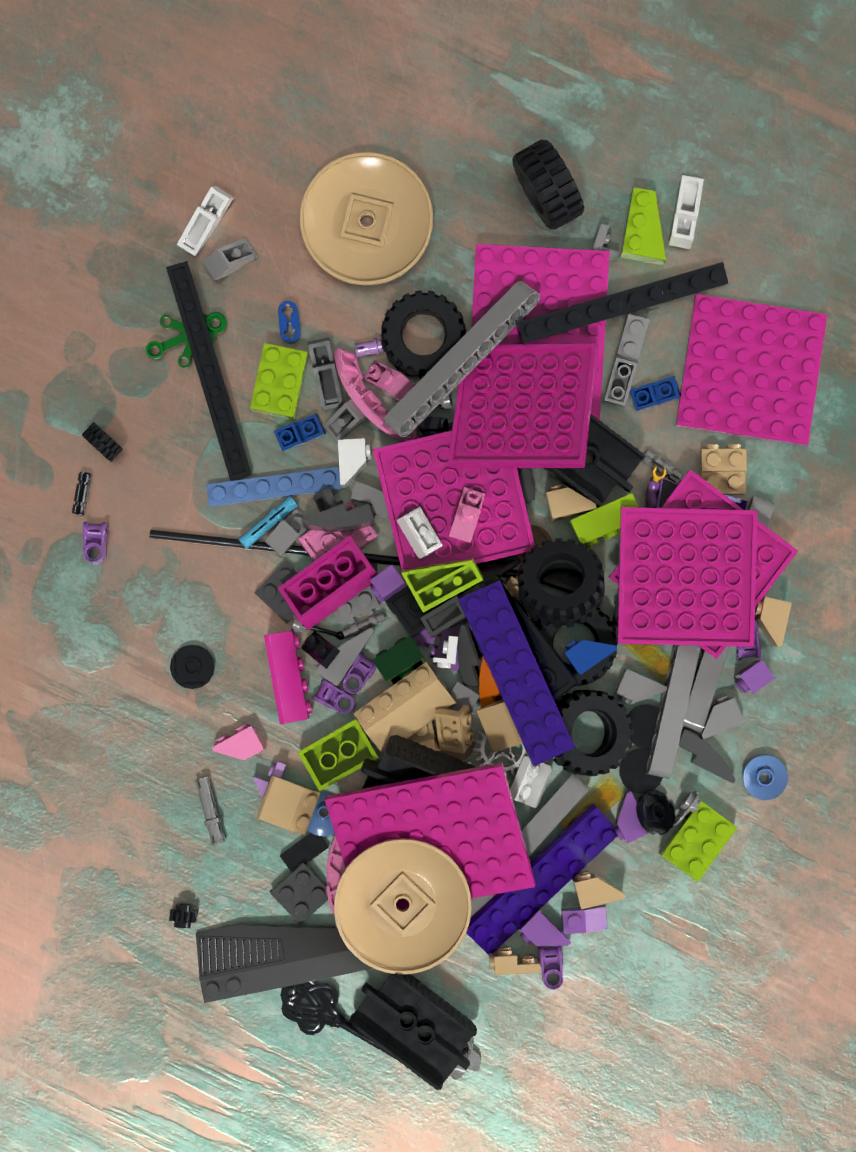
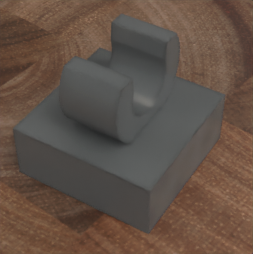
(326, 500)

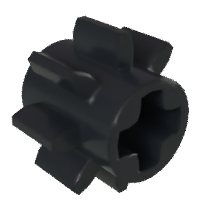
(183, 916)

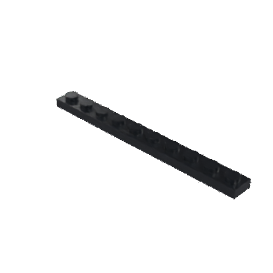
(621, 303)
(208, 370)

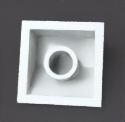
(352, 459)

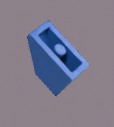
(586, 654)

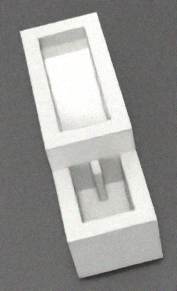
(686, 212)
(205, 220)

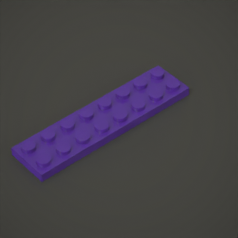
(516, 673)
(551, 872)

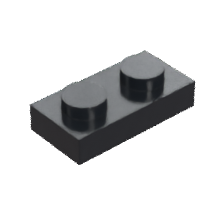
(320, 649)

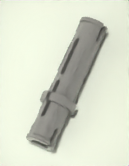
(208, 804)

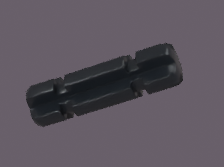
(81, 493)

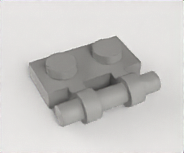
(358, 605)

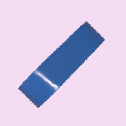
(283, 323)

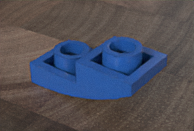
(655, 393)
(299, 432)

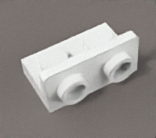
(450, 650)
(530, 782)

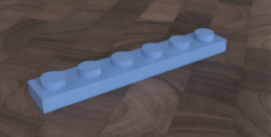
(273, 486)

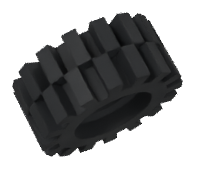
(102, 442)

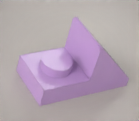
(275, 770)

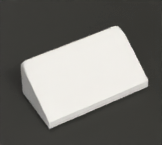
(419, 533)

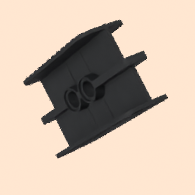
(611, 466)
(408, 761)
(428, 1057)

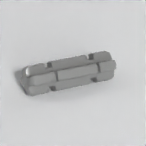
(674, 474)

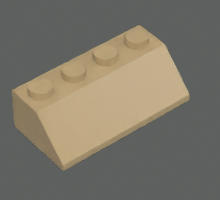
(405, 706)

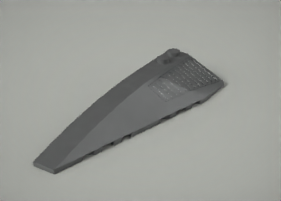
(265, 957)

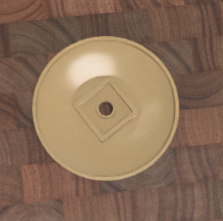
(361, 187)
(411, 937)

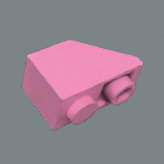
(388, 380)
(467, 515)
(241, 745)

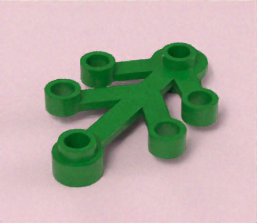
(182, 338)

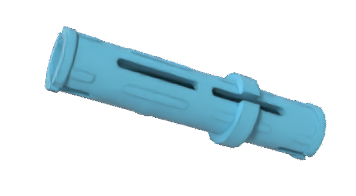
(287, 506)

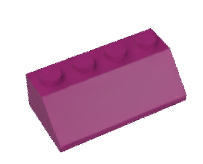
(328, 582)
(286, 677)

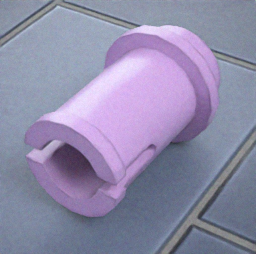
(369, 347)

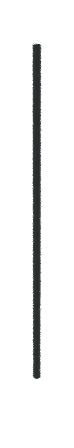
(263, 546)

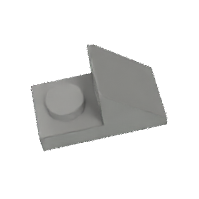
(603, 239)
(286, 533)

